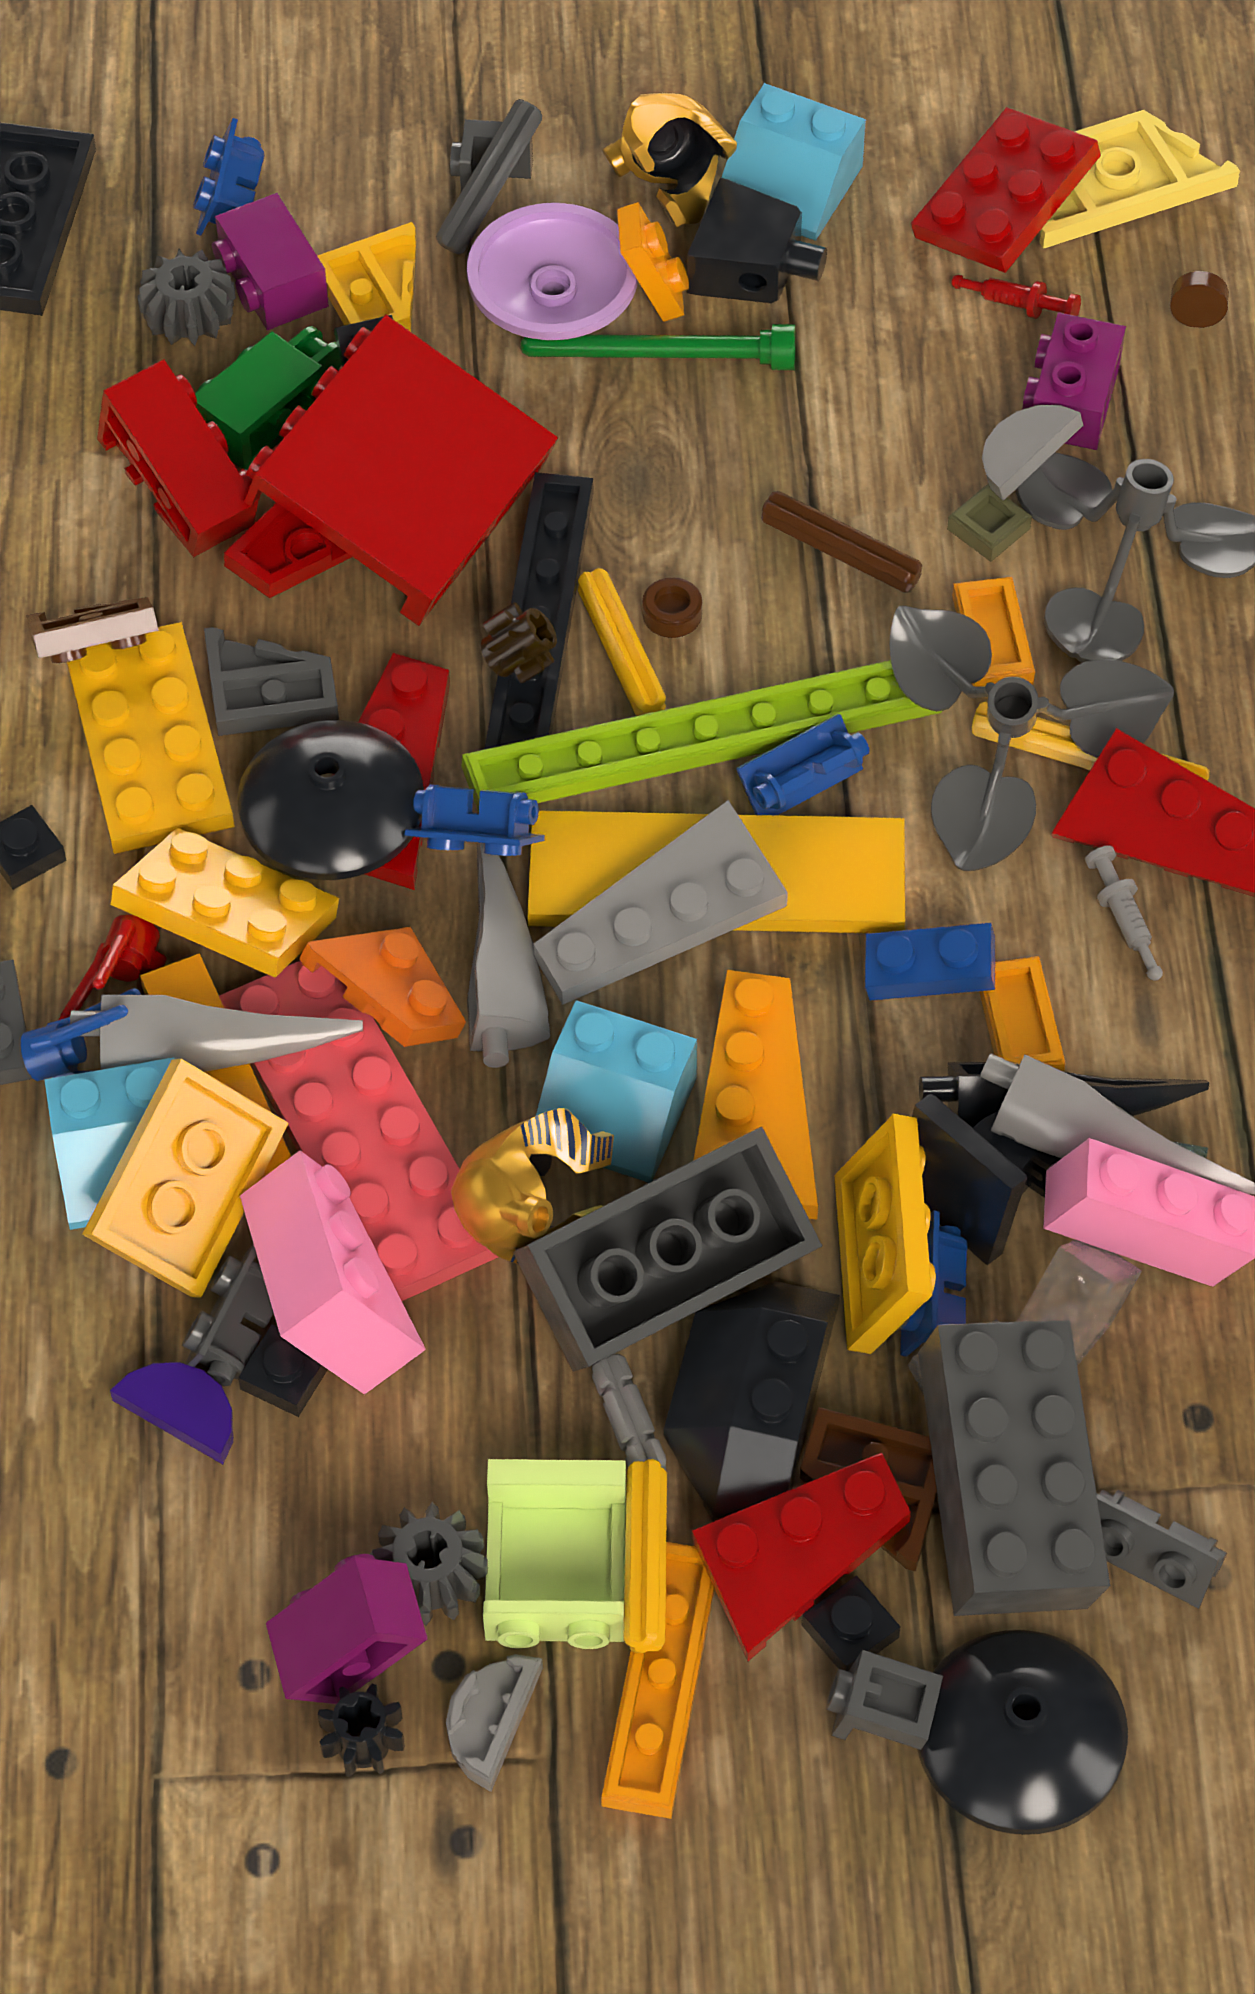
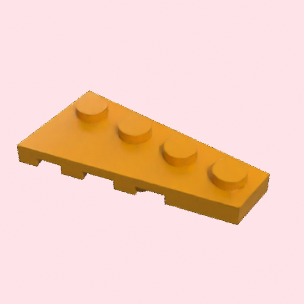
(759, 1078)

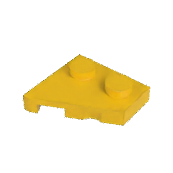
(373, 276)

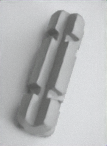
(626, 1410)

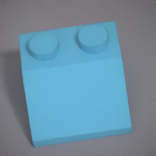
(798, 153)
(622, 1081)
(92, 1126)

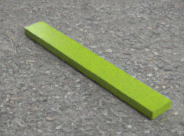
(688, 735)

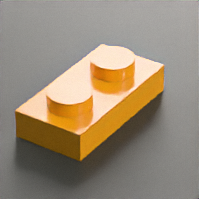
(648, 257)

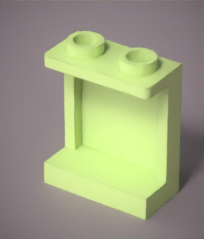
(555, 1552)

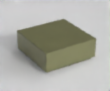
(989, 523)

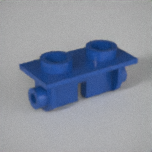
(231, 163)
(802, 767)
(500, 823)
(949, 1259)

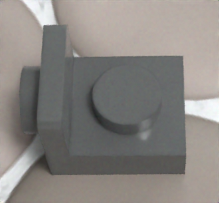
(475, 141)
(884, 1700)

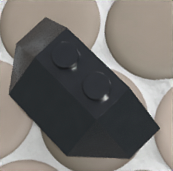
(749, 1393)

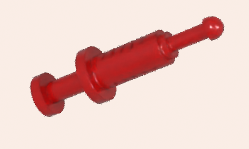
(1032, 298)

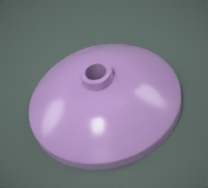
(550, 272)

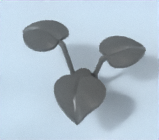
(1067, 489)
(981, 812)

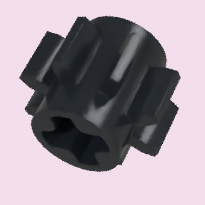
(348, 1717)

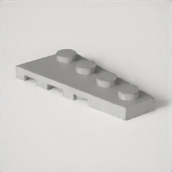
(673, 901)

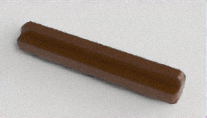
(842, 541)

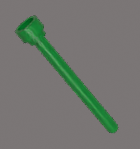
(772, 346)

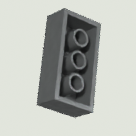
(667, 1249)
(1013, 1468)

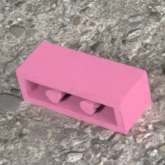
(1150, 1212)

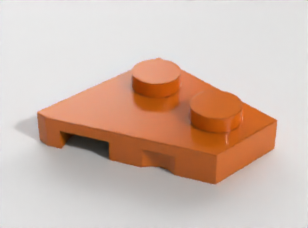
(391, 982)

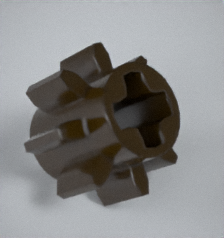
(518, 642)

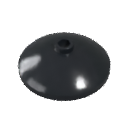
(336, 822)
(1021, 1771)

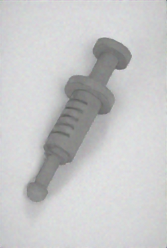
(1119, 897)

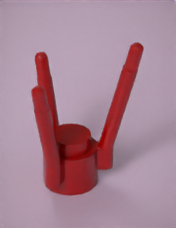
(124, 956)

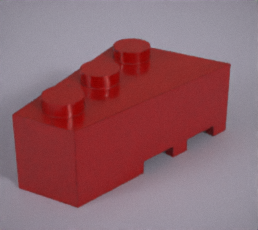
(177, 456)

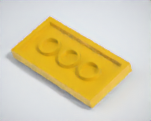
(149, 740)

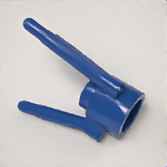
(59, 1045)

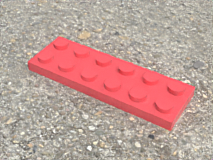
(363, 1117)

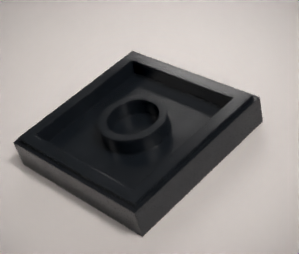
(967, 1179)

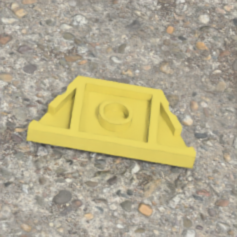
(1138, 174)

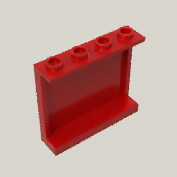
(402, 462)

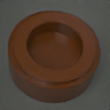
(1199, 299)
(672, 607)

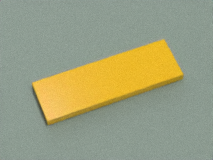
(835, 869)

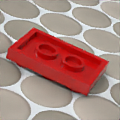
(1006, 189)

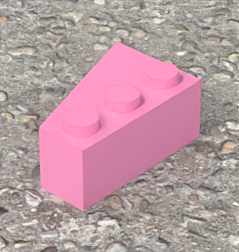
(327, 1275)

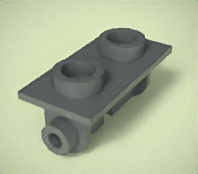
(219, 1338)
(1167, 1558)

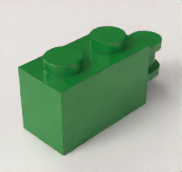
(263, 389)

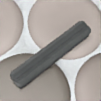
(489, 176)

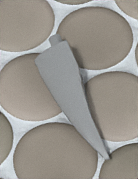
(506, 984)
(203, 1034)
(1061, 1112)

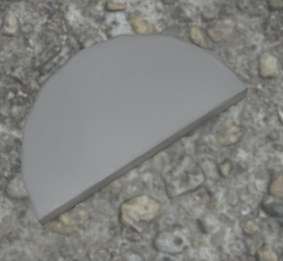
(1024, 443)
(488, 1713)

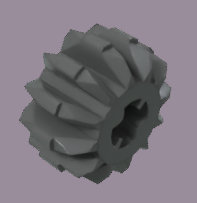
(186, 297)
(444, 1543)

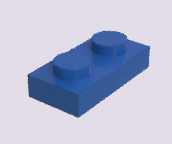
(930, 961)

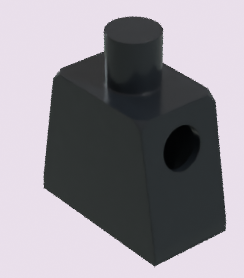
(749, 247)

